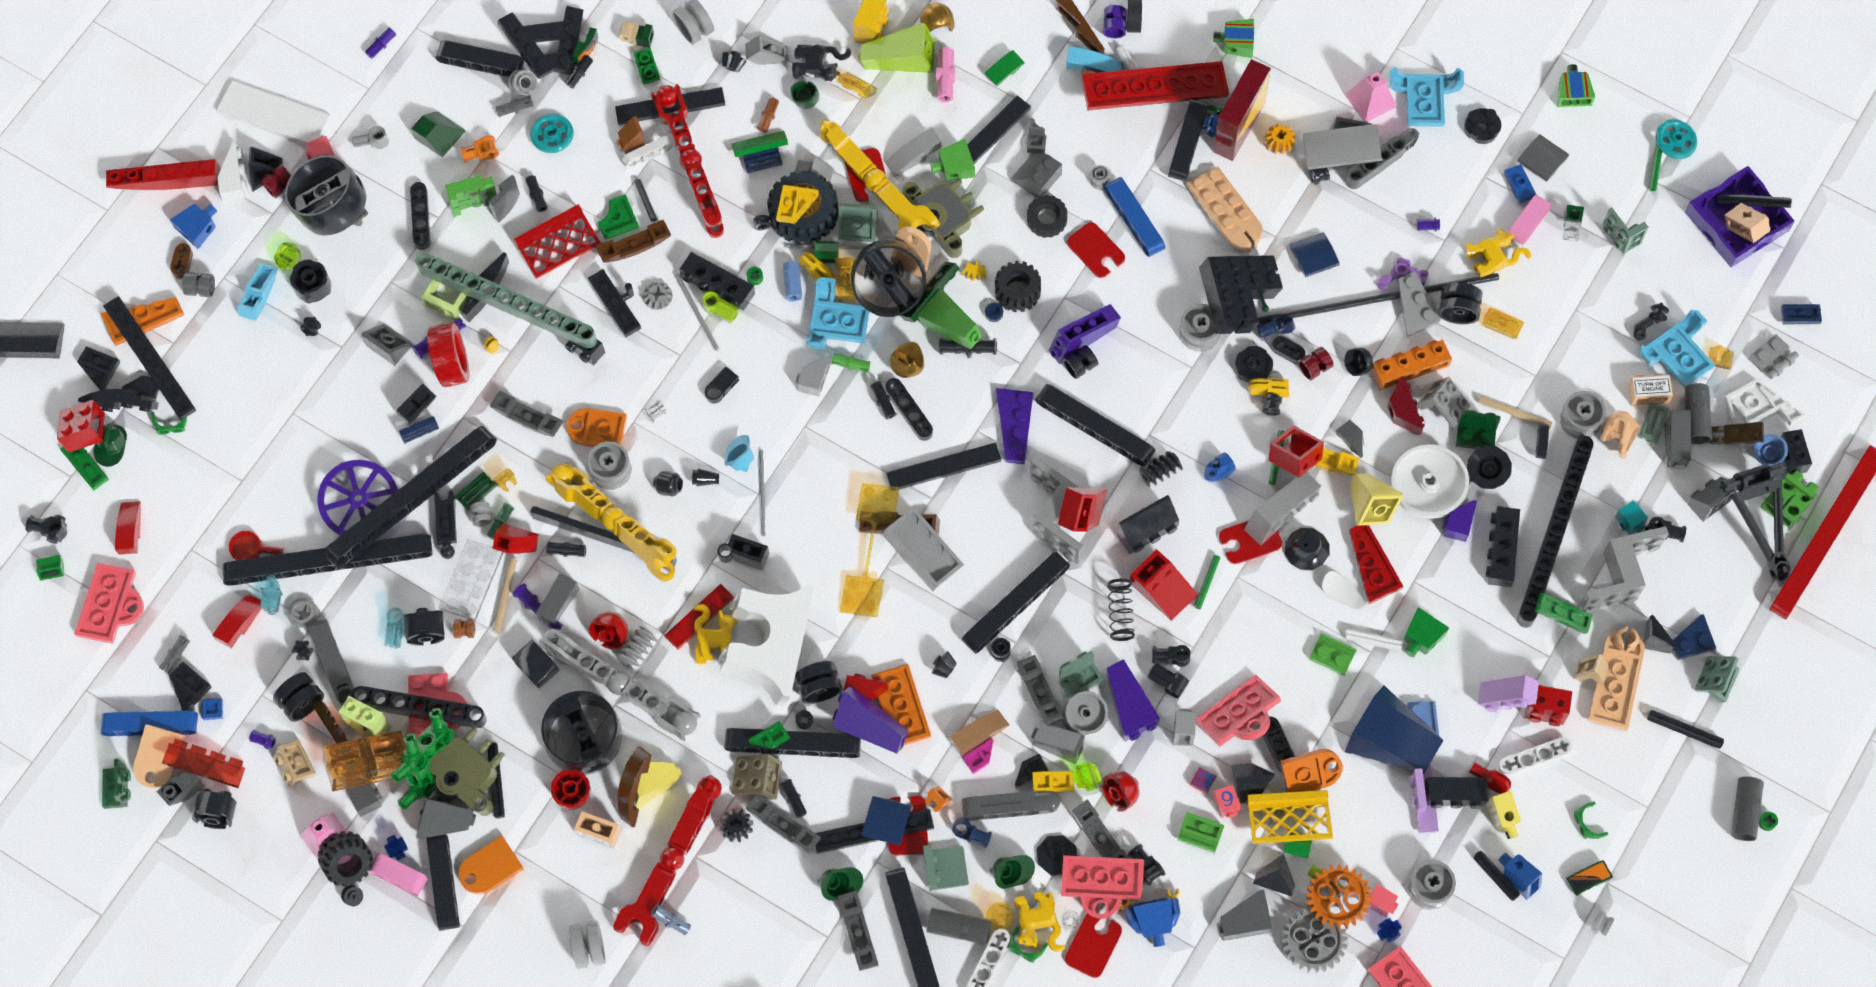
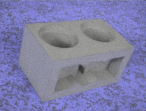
(1184, 727)

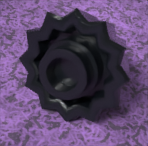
(732, 61)
(944, 665)

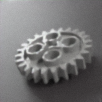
(1325, 955)

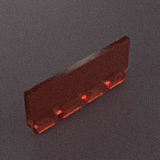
(210, 767)

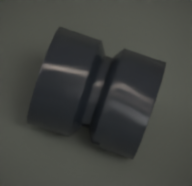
(1080, 362)

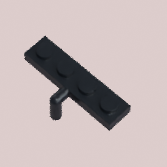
(615, 302)

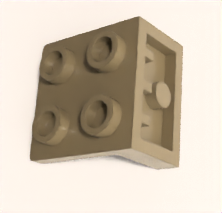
(757, 776)

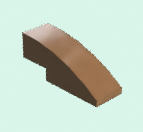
(978, 732)

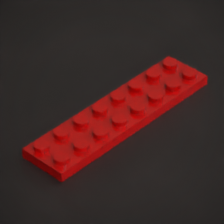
(1154, 85)

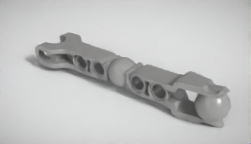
(620, 683)

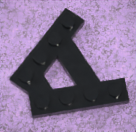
(525, 39)

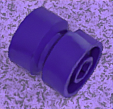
(1114, 21)

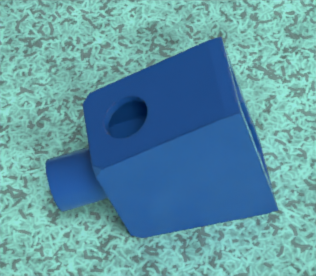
(195, 223)
(1521, 874)

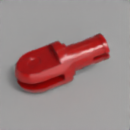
(1495, 780)

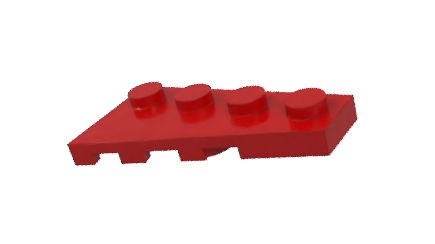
(1374, 566)

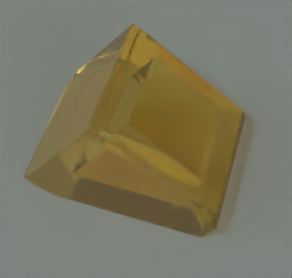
(1721, 357)

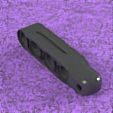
(1404, 141)
(331, 660)
(1009, 805)

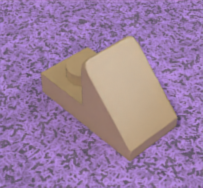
(1592, 667)

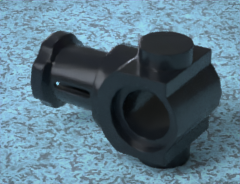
(46, 527)

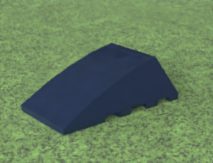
(1393, 734)

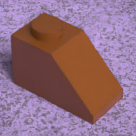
(630, 136)

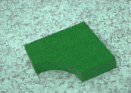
(619, 218)

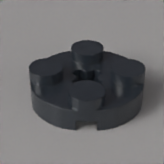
(1485, 116)
(1246, 357)

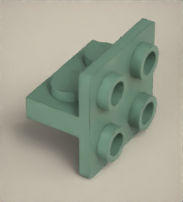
(1718, 676)

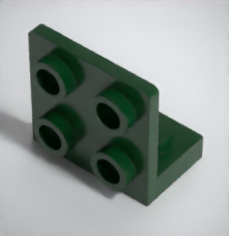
(1477, 429)

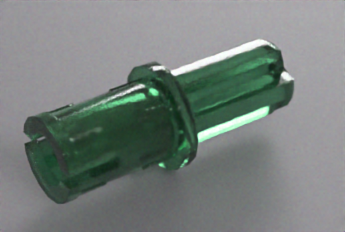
(501, 518)

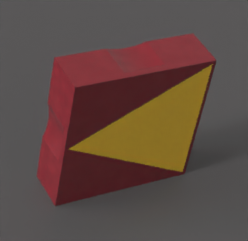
(1241, 110)

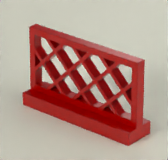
(546, 230)

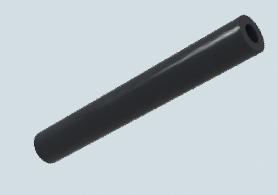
(646, 202)

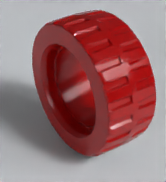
(448, 354)

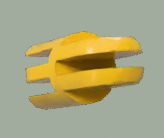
(814, 267)
(1262, 386)

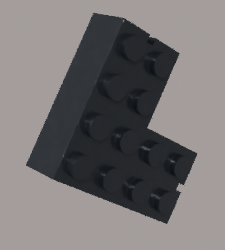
(1232, 286)

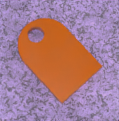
(597, 427)
(1310, 771)
(491, 867)

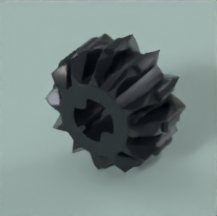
(744, 825)

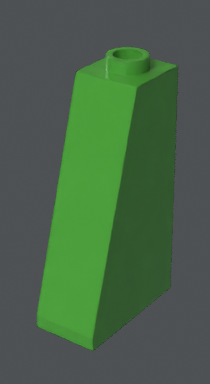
(949, 320)

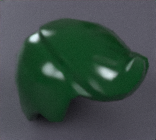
(805, 94)

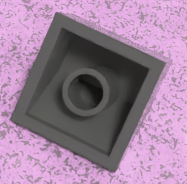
(1038, 174)
(1710, 499)

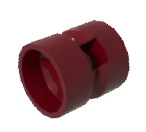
(277, 181)
(1314, 364)

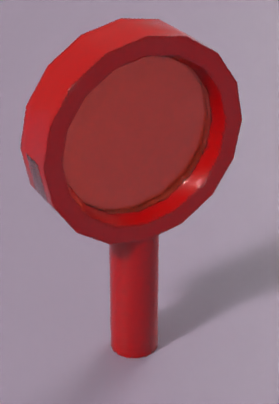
(248, 545)

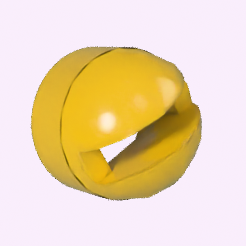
(493, 346)

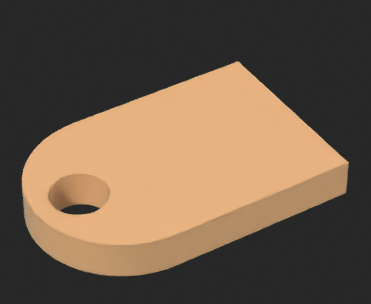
(920, 244)
(151, 753)

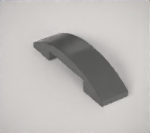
(525, 415)
(1039, 690)
(782, 824)
(1097, 832)
(858, 931)

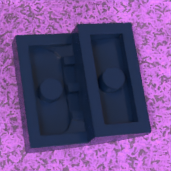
(1314, 254)
(886, 820)

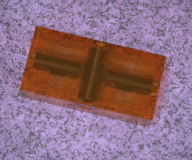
(363, 760)

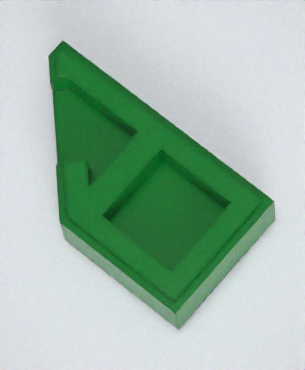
(771, 736)

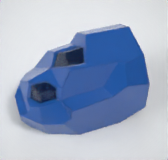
(1219, 468)

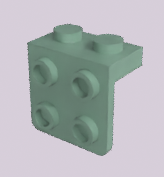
(1080, 674)

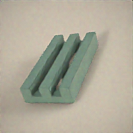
(1649, 436)

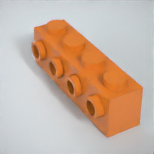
(1411, 364)

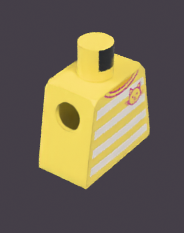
(1504, 805)

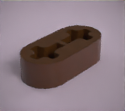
(177, 260)

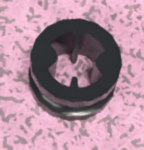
(761, 222)
(805, 714)

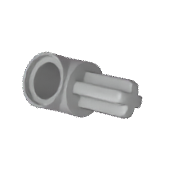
(370, 138)

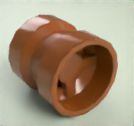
(464, 628)

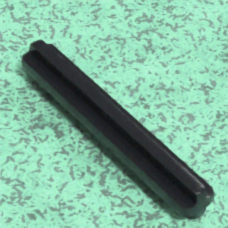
(1752, 200)
(1685, 729)
(496, 787)

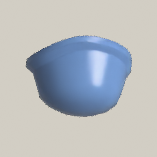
(1771, 451)

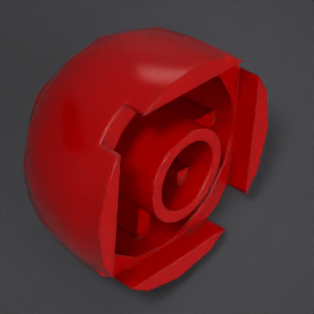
(609, 629)
(570, 789)
(1121, 790)

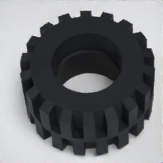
(1013, 273)
(353, 869)

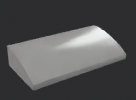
(1342, 146)
(923, 549)

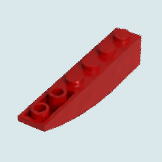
(165, 176)

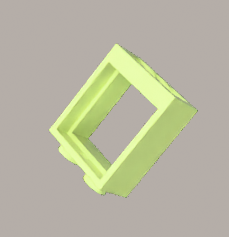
(441, 306)
(359, 715)

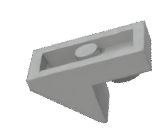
(817, 166)

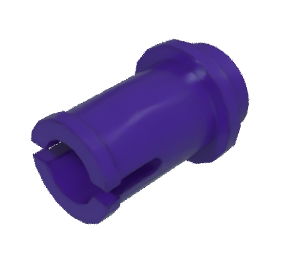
(1428, 224)
(267, 741)

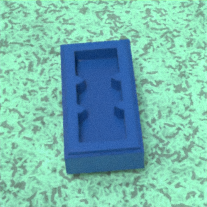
(1519, 183)

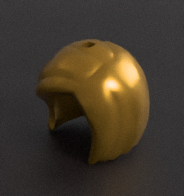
(937, 16)
(907, 360)

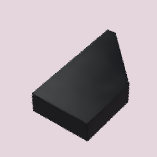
(143, 384)

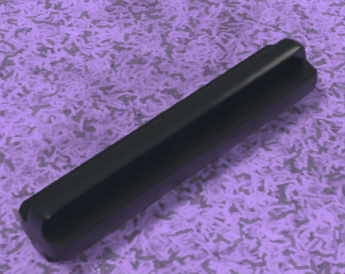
(1496, 875)

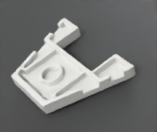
(1756, 402)

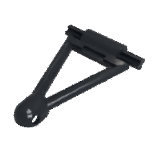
(1752, 484)

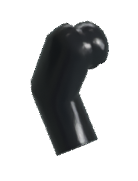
(1640, 328)

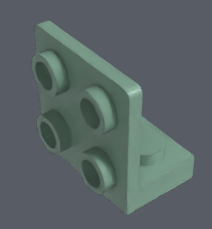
(1623, 238)
(945, 867)

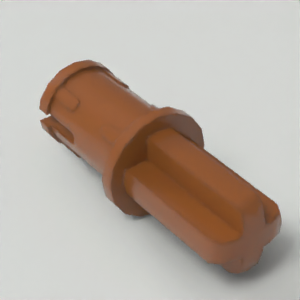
(768, 115)

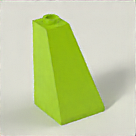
(901, 51)

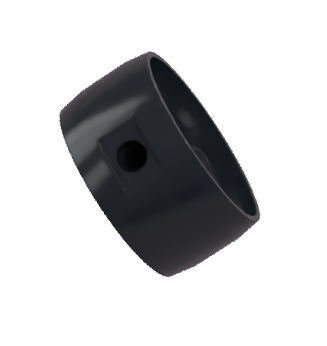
(328, 184)
(896, 288)
(570, 707)

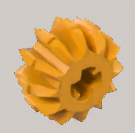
(1285, 143)

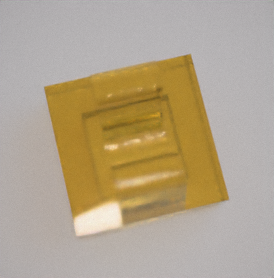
(501, 479)

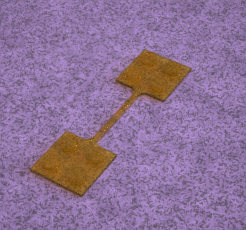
(862, 593)

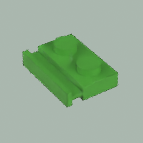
(1332, 654)
(1200, 832)

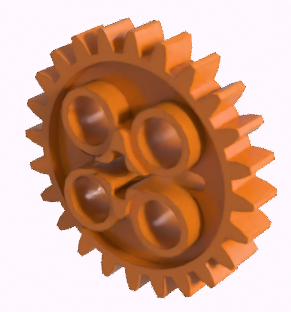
(1323, 904)

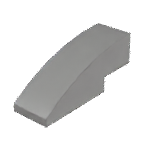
(914, 152)

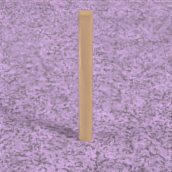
(1513, 411)
(505, 595)

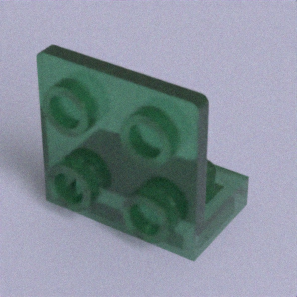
(115, 786)

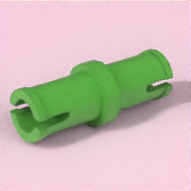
(850, 362)

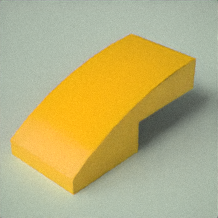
(1338, 462)
(1053, 781)

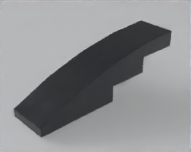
(493, 273)

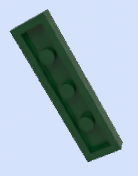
(938, 281)

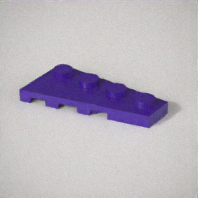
(1015, 418)

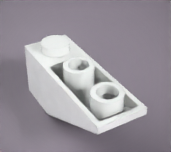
(231, 175)

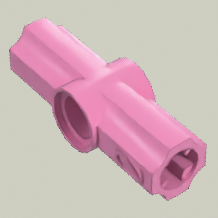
(945, 74)

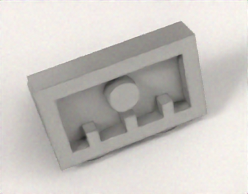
(1446, 398)

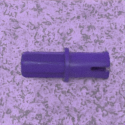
(380, 43)

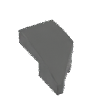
(1036, 138)
(1352, 436)

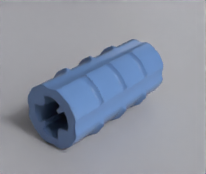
(792, 281)

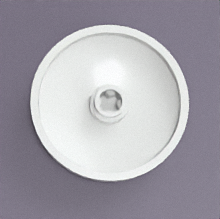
(1430, 480)

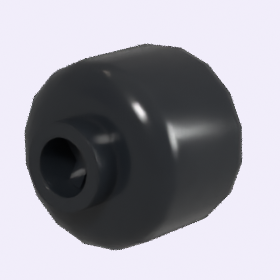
(668, 483)

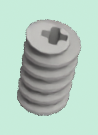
(636, 647)

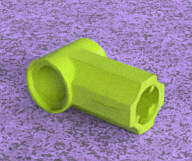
(720, 308)

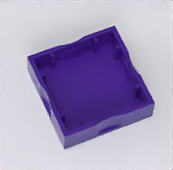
(1711, 221)

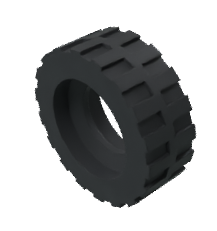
(1047, 202)

